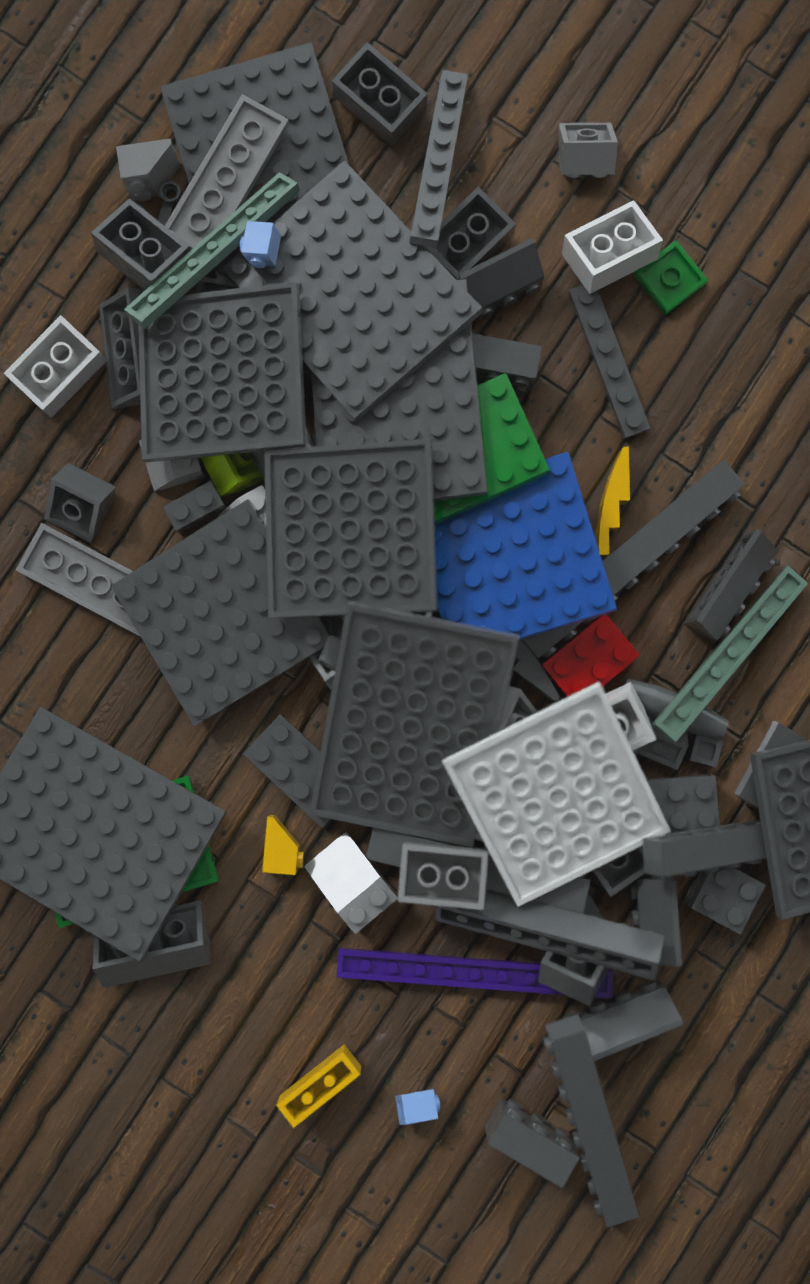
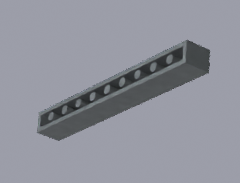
(653, 540)

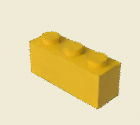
(319, 1085)

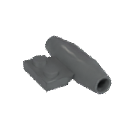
(655, 700)

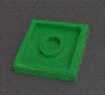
(671, 277)

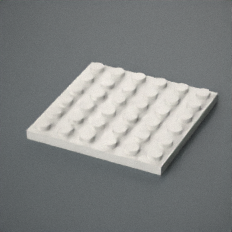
(557, 794)

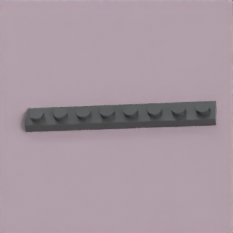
(438, 159)

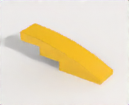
(615, 494)

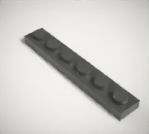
(609, 362)

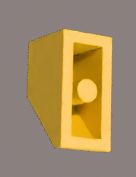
(281, 849)

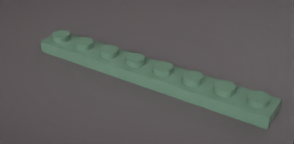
(210, 251)
(729, 654)

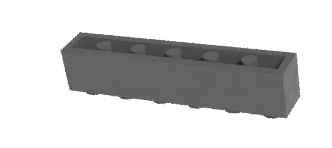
(704, 849)

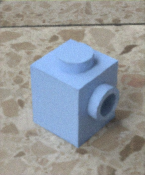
(260, 244)
(417, 1107)

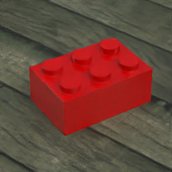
(590, 658)

